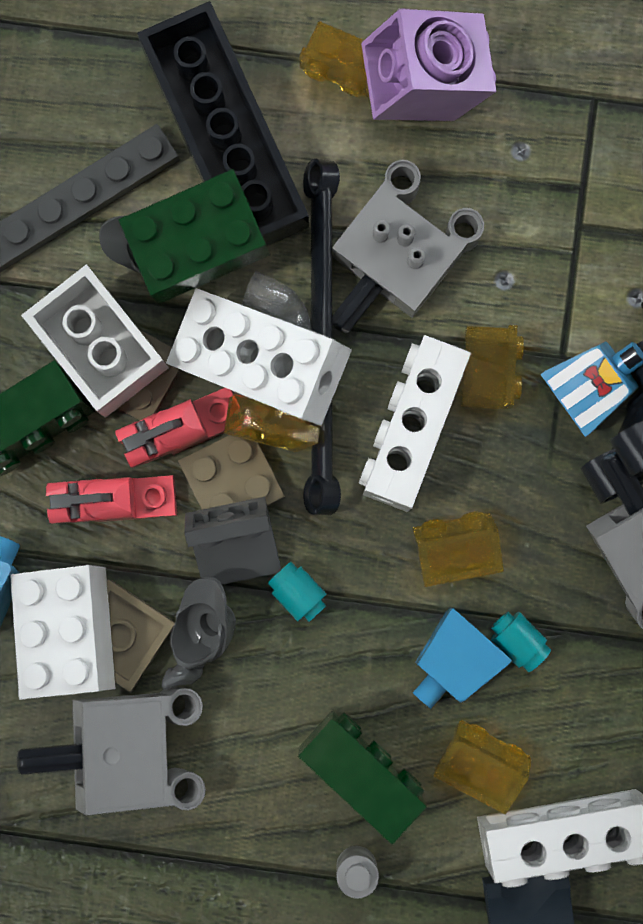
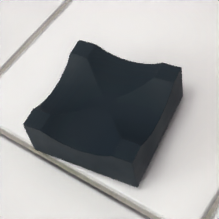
(532, 903)

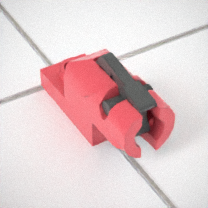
(175, 428)
(111, 499)

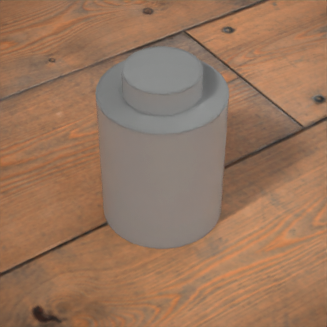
(357, 872)

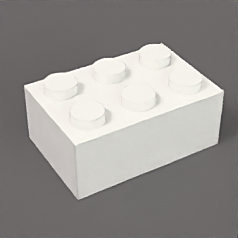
(95, 341)
(62, 631)

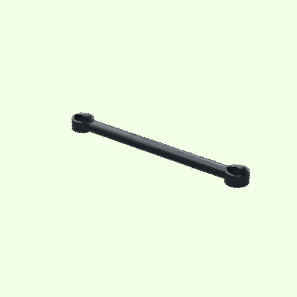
(320, 184)

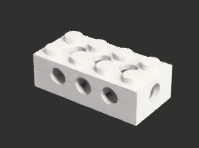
(259, 356)
(443, 368)
(548, 828)

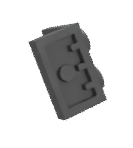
(233, 541)

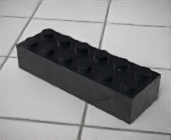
(222, 116)

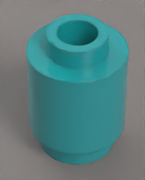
(298, 592)
(520, 641)

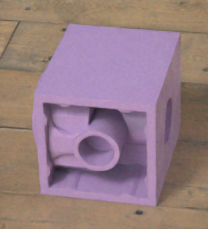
(428, 65)

